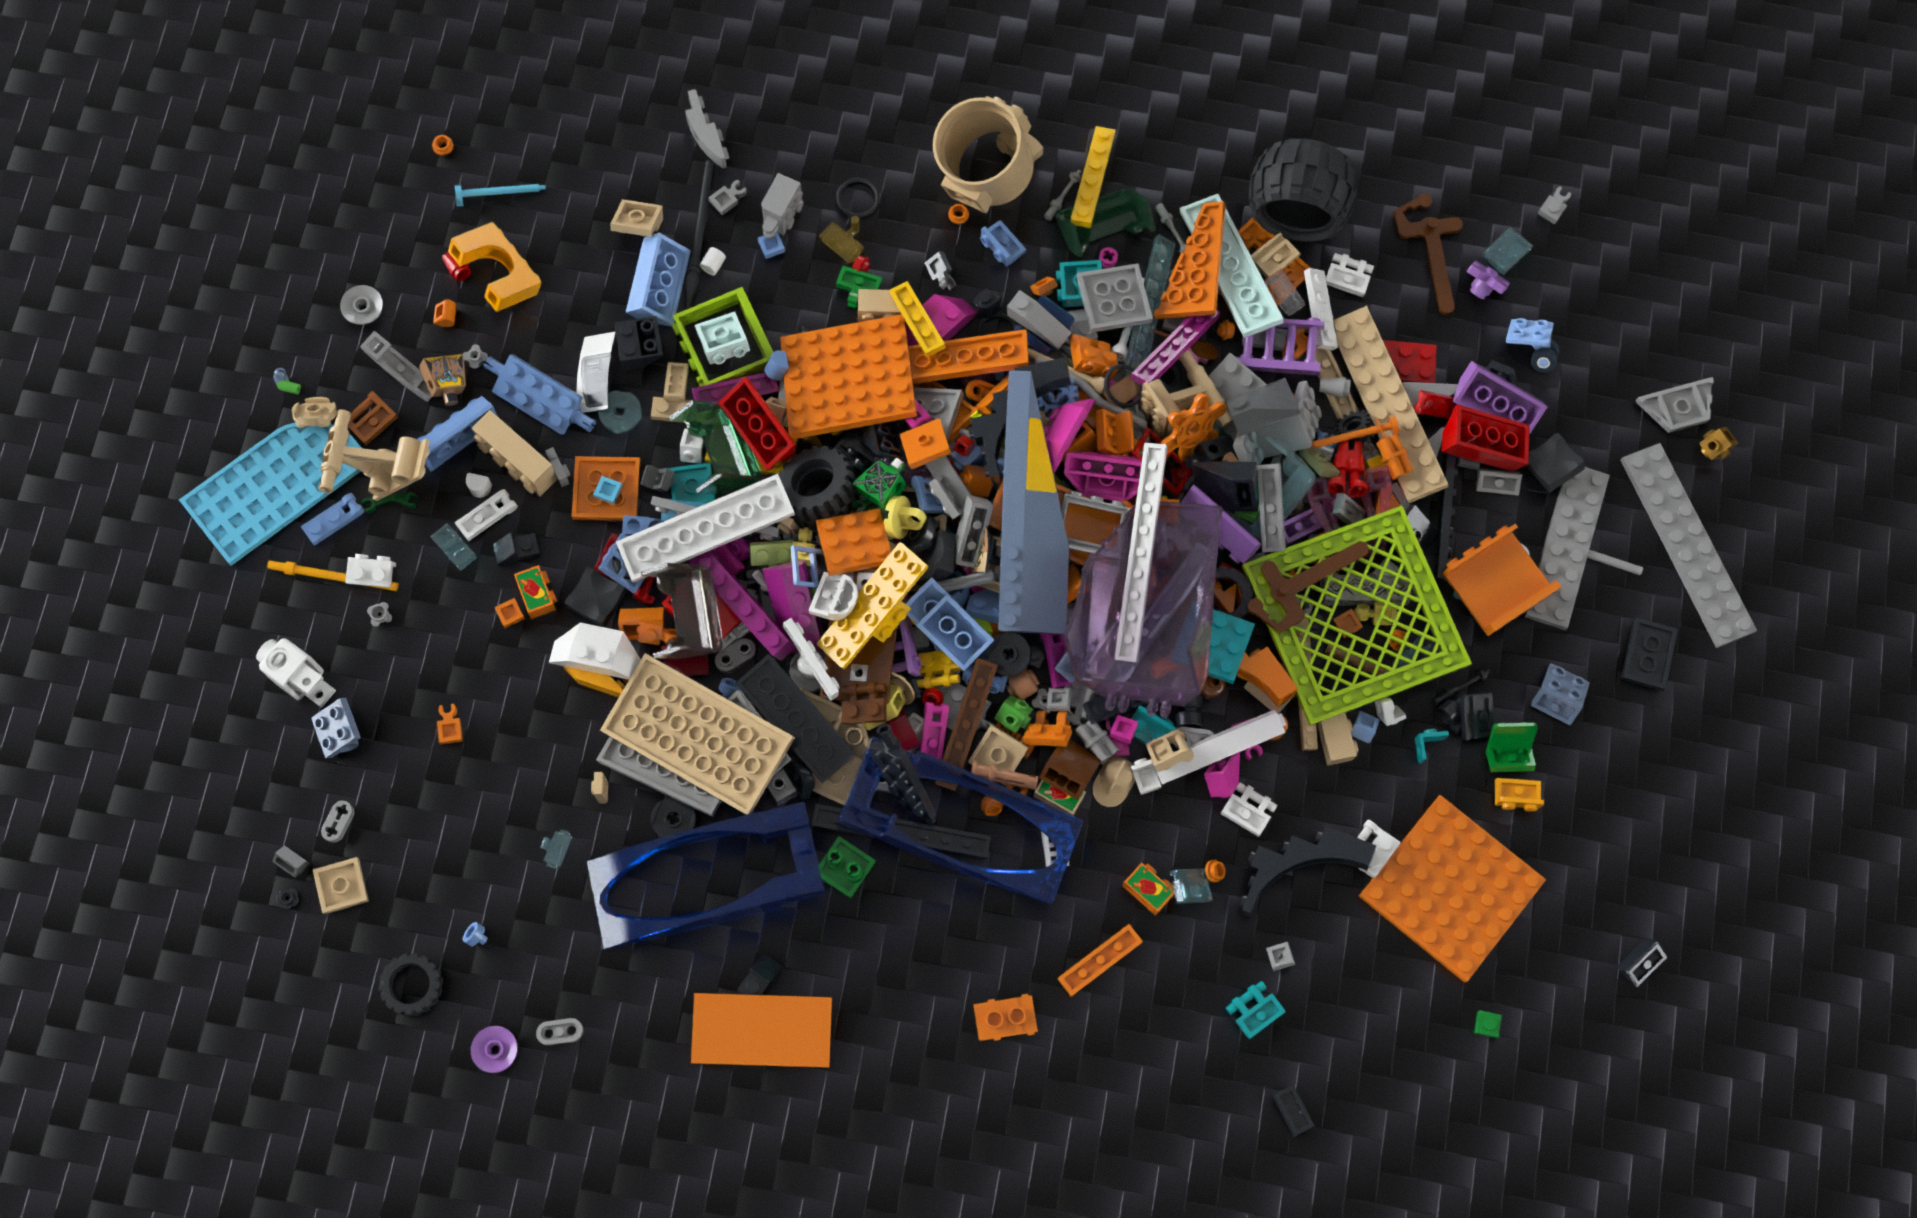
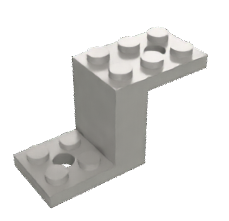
(1294, 432)

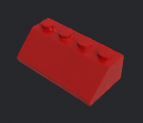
(758, 425)
(1486, 438)

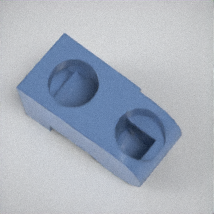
(635, 524)

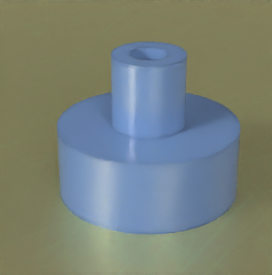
(728, 687)
(474, 934)

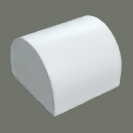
(478, 485)

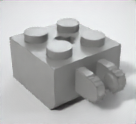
(781, 205)

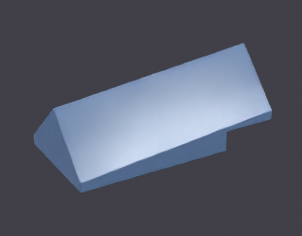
(948, 624)

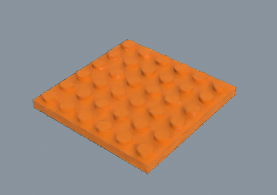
(848, 377)
(1452, 888)

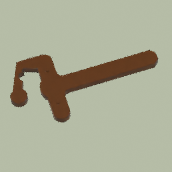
(1430, 231)
(1284, 590)

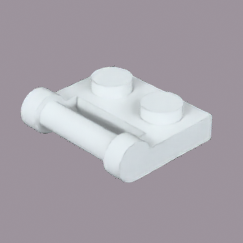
(1385, 847)

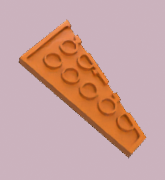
(1197, 271)

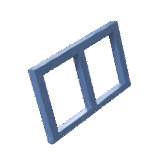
(795, 567)

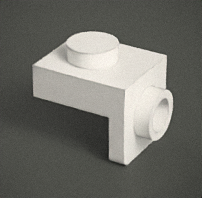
(1145, 776)

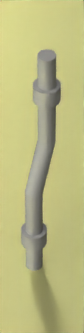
(1098, 400)

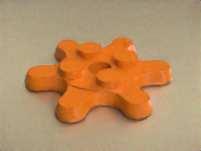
(1193, 425)

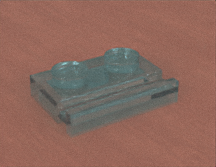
(1507, 251)
(1191, 886)

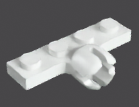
(810, 662)

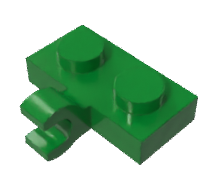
(852, 281)

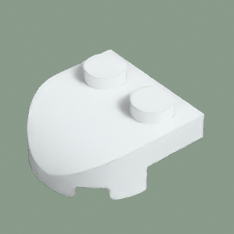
(834, 597)

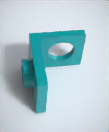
(1427, 736)

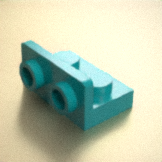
(1150, 727)

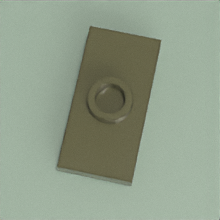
(1319, 462)

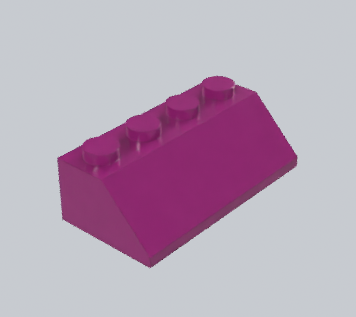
(793, 600)

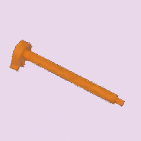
(1392, 425)

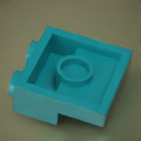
(1067, 276)

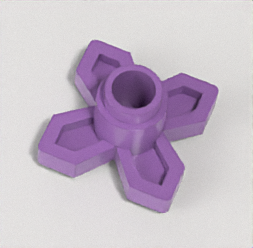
(1486, 280)

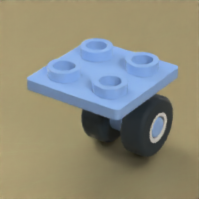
(1539, 336)

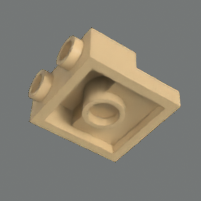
(637, 218)

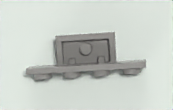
(948, 486)

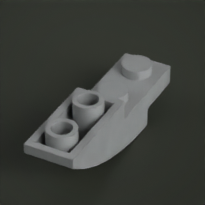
(705, 132)

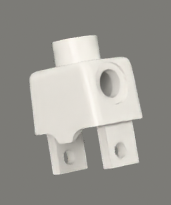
(293, 671)

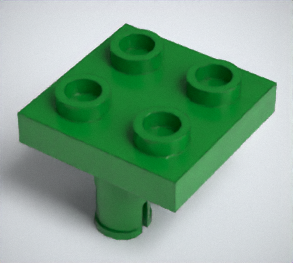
(845, 867)

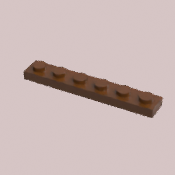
(968, 716)

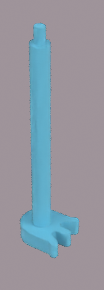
(494, 191)

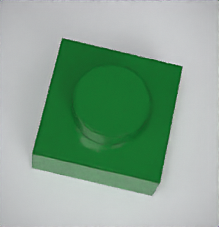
(1487, 1024)

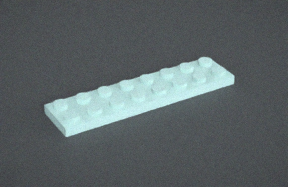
(1239, 277)

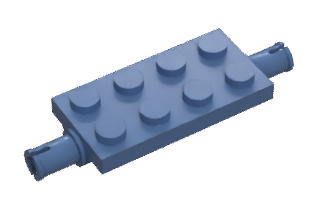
(538, 394)

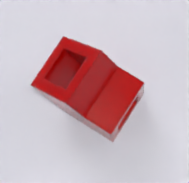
(967, 442)

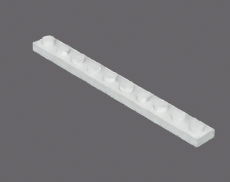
(1141, 552)

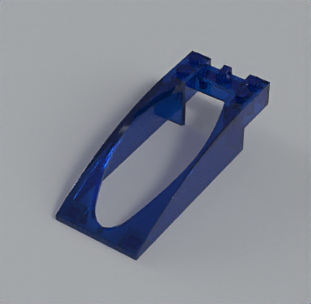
(1054, 823)
(806, 883)

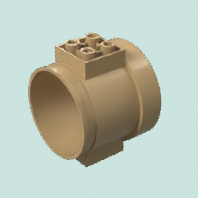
(965, 124)

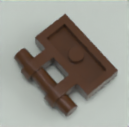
(865, 710)

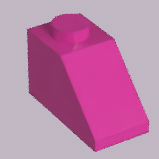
(1223, 776)

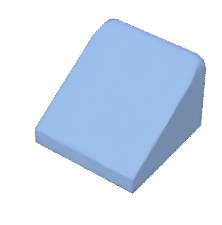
(1364, 727)

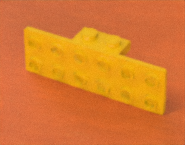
(877, 607)

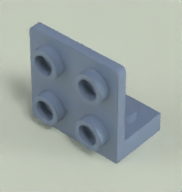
(1561, 694)

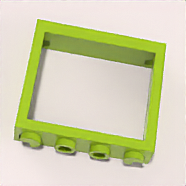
(709, 308)

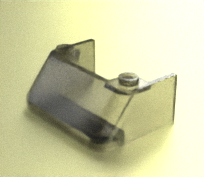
(693, 609)

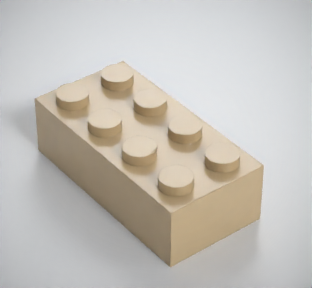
(514, 454)

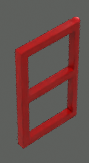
(1176, 491)

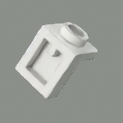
(691, 448)
(1388, 712)

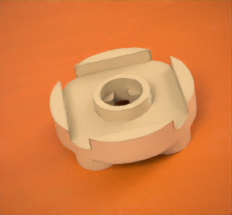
(314, 412)

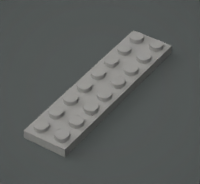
(1569, 545)

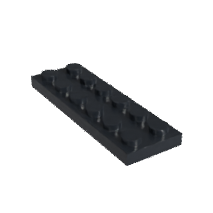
(795, 714)

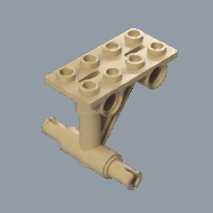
(1160, 404)
(386, 468)

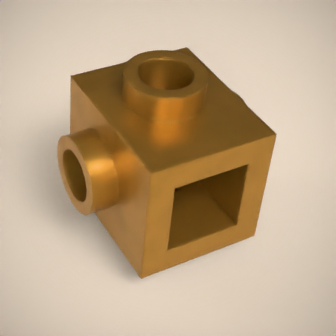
(1718, 443)

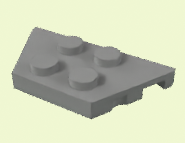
(1680, 405)

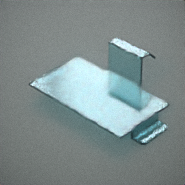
(556, 848)

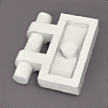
(1347, 279)
(1247, 815)

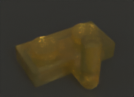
(842, 241)

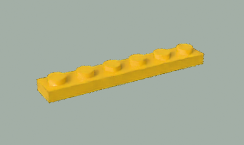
(1093, 177)

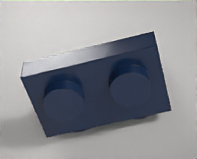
(1057, 312)

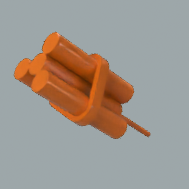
(1394, 455)

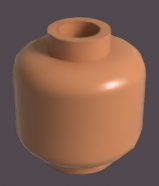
(1023, 684)

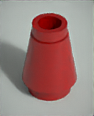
(457, 272)

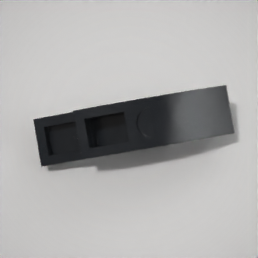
(1097, 712)

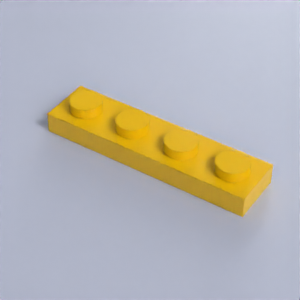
(917, 319)

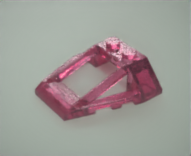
(1376, 479)

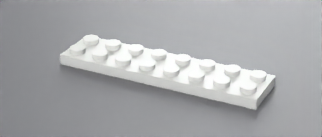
(706, 527)

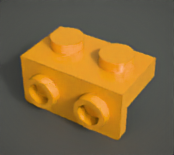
(1518, 793)

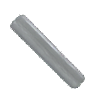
(967, 581)

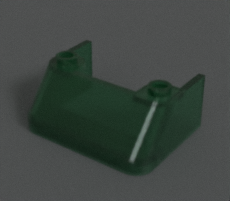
(1113, 213)
(727, 450)

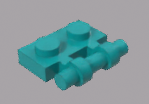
(1260, 1015)

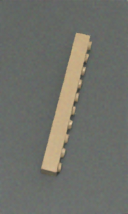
(1308, 733)

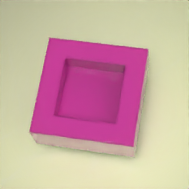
(1123, 729)

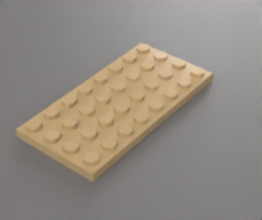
(697, 734)

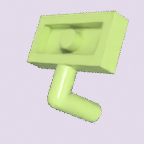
(770, 552)

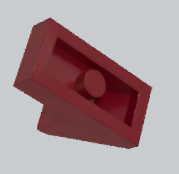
(903, 730)

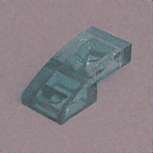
(453, 547)

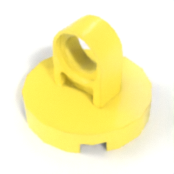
(900, 518)

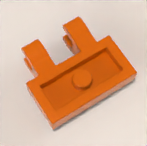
(1048, 735)

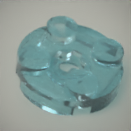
(631, 415)

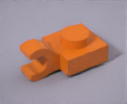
(652, 632)

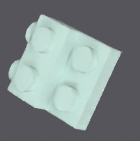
(722, 338)

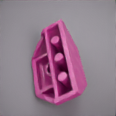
(947, 316)
(1063, 427)
(1103, 474)

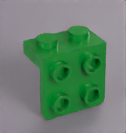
(1511, 747)

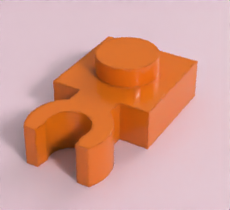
(449, 728)

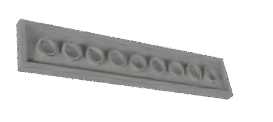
(1688, 545)

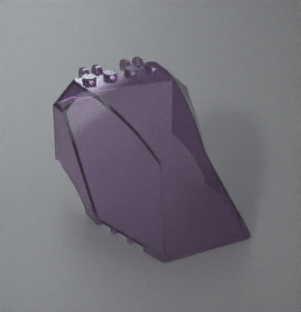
(1176, 616)

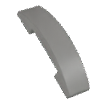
(396, 365)

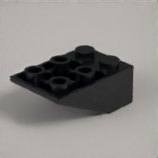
(885, 438)
(1229, 483)

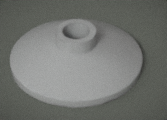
(358, 297)

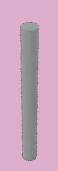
(1615, 562)

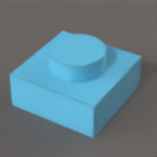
(608, 490)

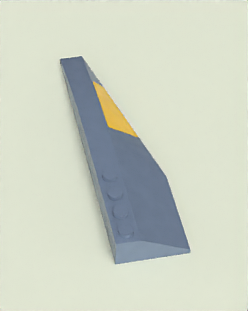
(1032, 523)

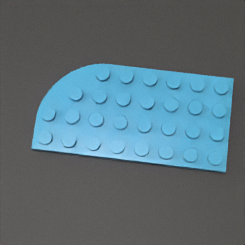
(263, 489)

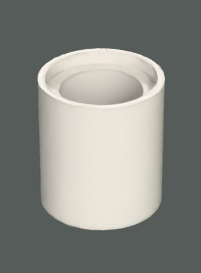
(712, 261)

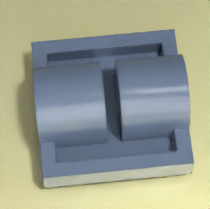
(336, 728)

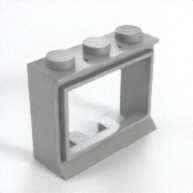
(1093, 502)

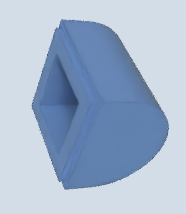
(777, 365)

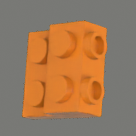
(1092, 356)

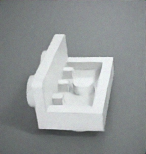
(369, 571)

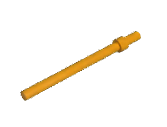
(292, 568)

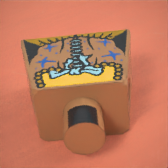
(444, 376)

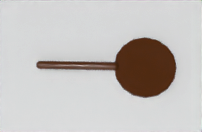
(1201, 349)

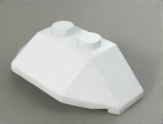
(596, 651)

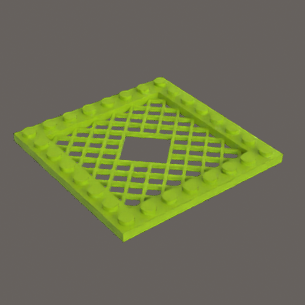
(1446, 637)

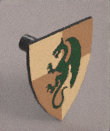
(986, 554)

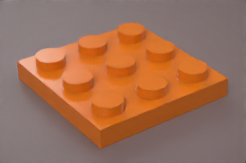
(586, 478)
(853, 541)

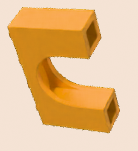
(491, 243)

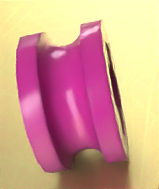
(1111, 253)

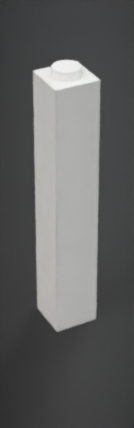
(1227, 743)

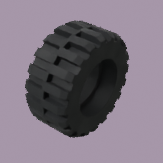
(810, 468)

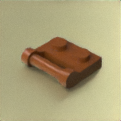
(373, 422)

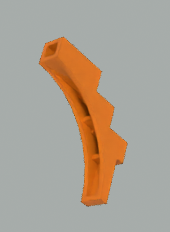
(1268, 675)

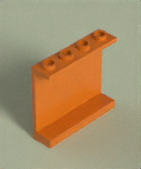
(1498, 580)

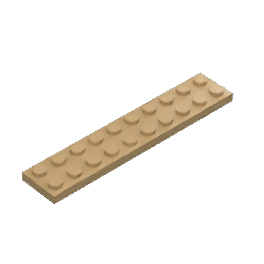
(1386, 397)

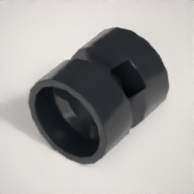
(1190, 714)

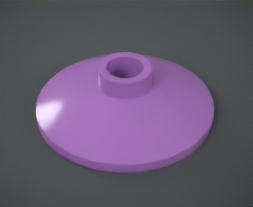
(482, 1049)

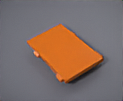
(1005, 1018)

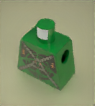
(881, 482)

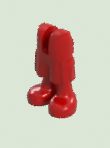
(1350, 463)

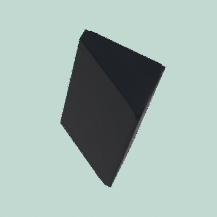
(1642, 961)

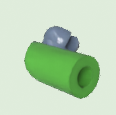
(283, 383)

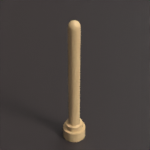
(1096, 383)

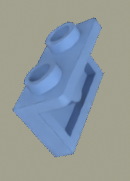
(1002, 243)

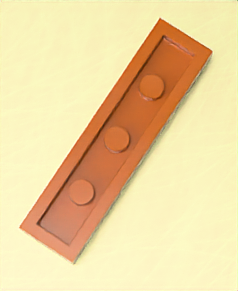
(1100, 960)

